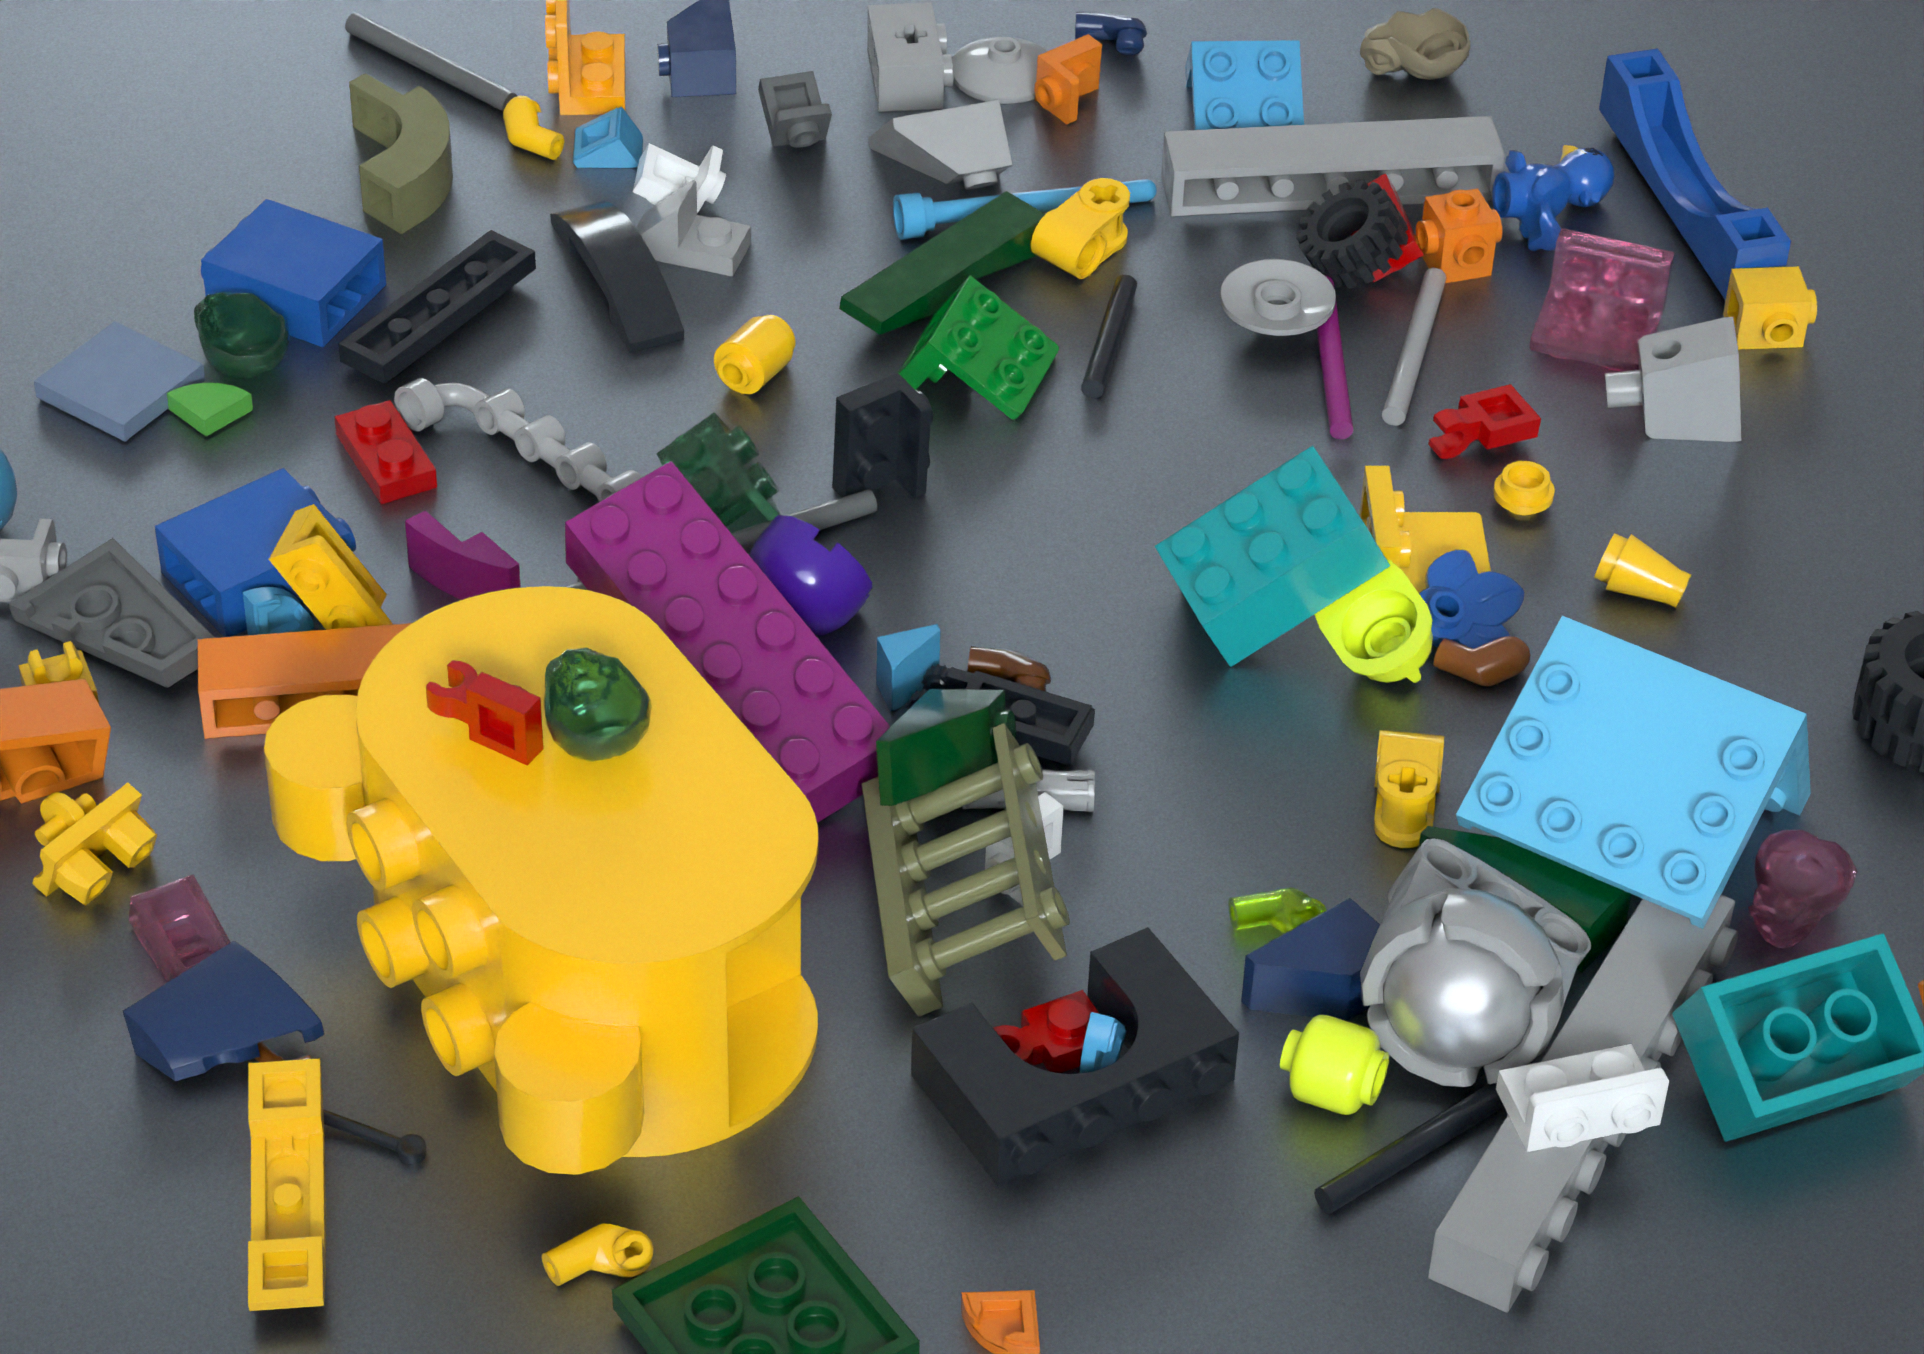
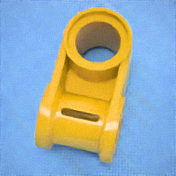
(1084, 228)
(1407, 785)

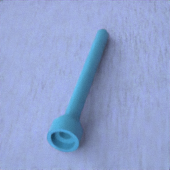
(917, 214)

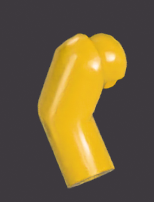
(524, 130)

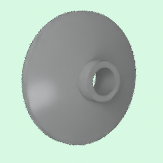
(997, 69)
(1277, 297)

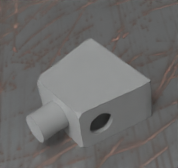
(1685, 383)

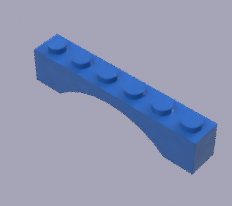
(1651, 121)

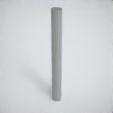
(1414, 347)

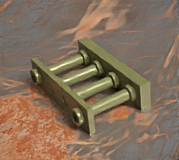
(903, 864)

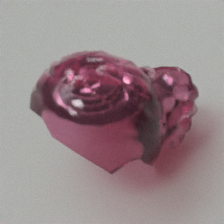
(1798, 885)

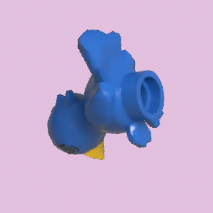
(1541, 191)

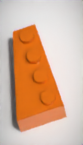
(50, 739)

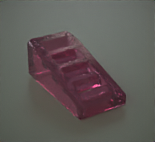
(170, 903)

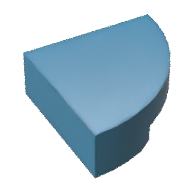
(274, 611)
(1101, 1043)

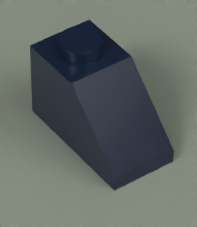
(700, 51)
(1313, 966)

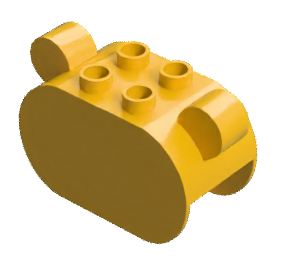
(578, 926)

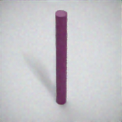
(1335, 377)

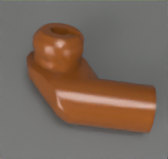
(1484, 664)

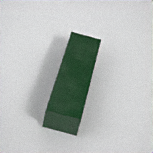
(927, 276)

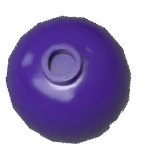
(818, 583)

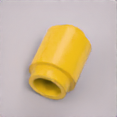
(754, 353)

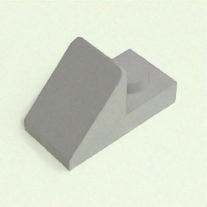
(691, 240)

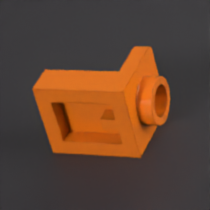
(1066, 75)

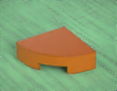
(1002, 1320)

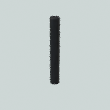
(1109, 336)

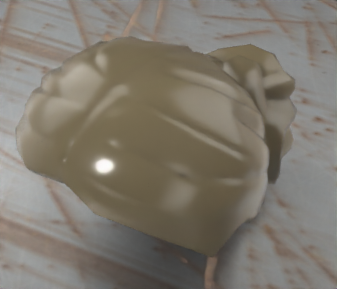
(1420, 44)

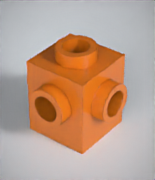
(1459, 234)

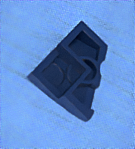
(217, 1014)

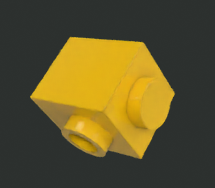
(1770, 307)

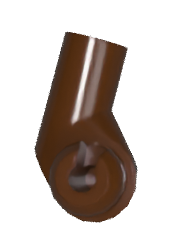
(1009, 666)

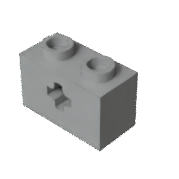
(908, 57)

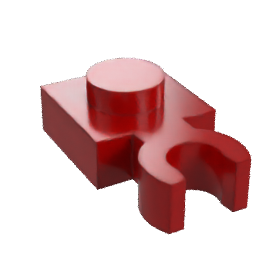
(1051, 1032)

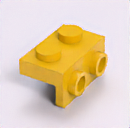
(327, 573)

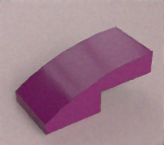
(458, 566)

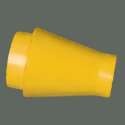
(1640, 571)

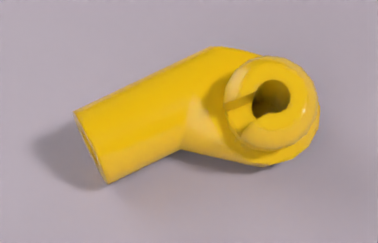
(600, 1249)

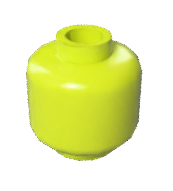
(1335, 1064)

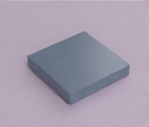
(118, 380)

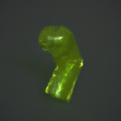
(1278, 908)

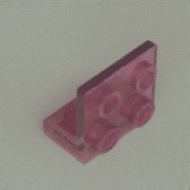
(1602, 300)

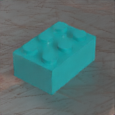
(1271, 556)
(1803, 1036)

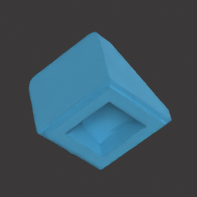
(608, 142)
(904, 661)

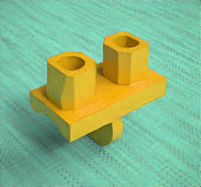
(80, 832)

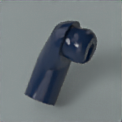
(1125, 30)

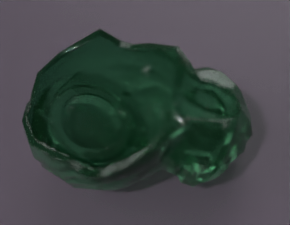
(240, 334)
(594, 705)

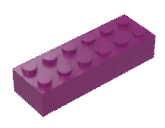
(691, 577)

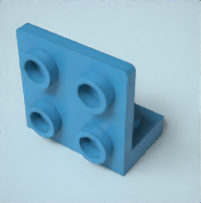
(1245, 83)

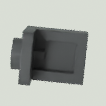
(794, 109)

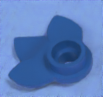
(1471, 600)

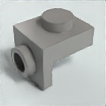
(30, 562)

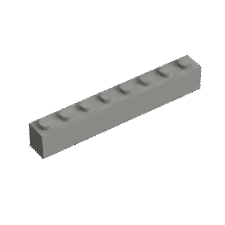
(1522, 1199)

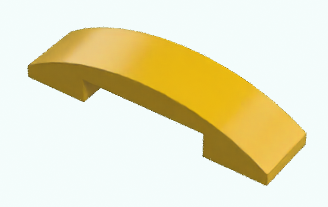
(287, 1185)

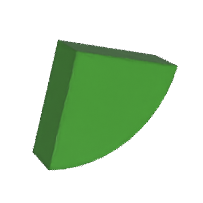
(209, 405)

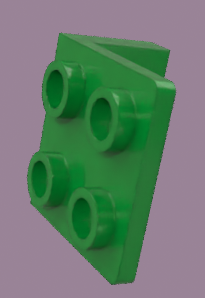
(984, 347)

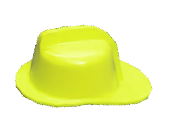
(1380, 628)

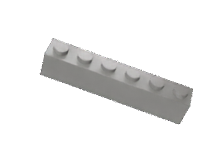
(1298, 163)

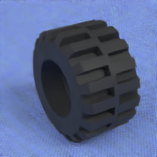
(1892, 690)

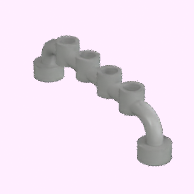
(585, 466)

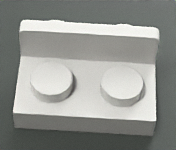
(1582, 1097)

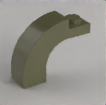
(416, 169)

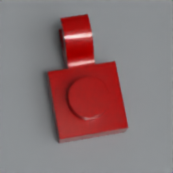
(1491, 416)
(496, 712)

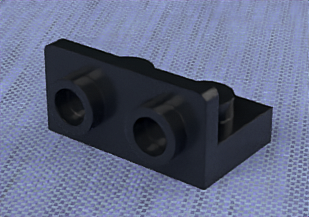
(882, 437)

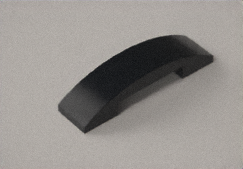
(625, 271)

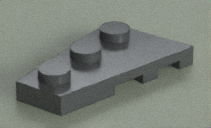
(116, 614)

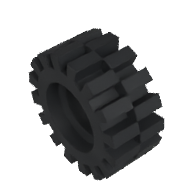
(1340, 215)

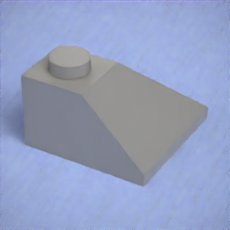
(949, 143)

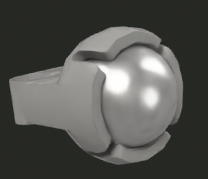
(1467, 969)

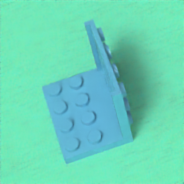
(1638, 769)

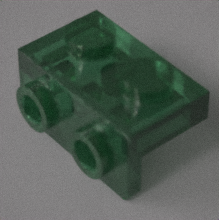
(723, 470)

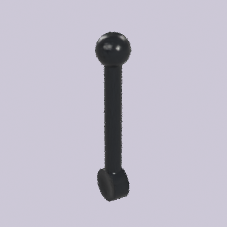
(410, 1148)

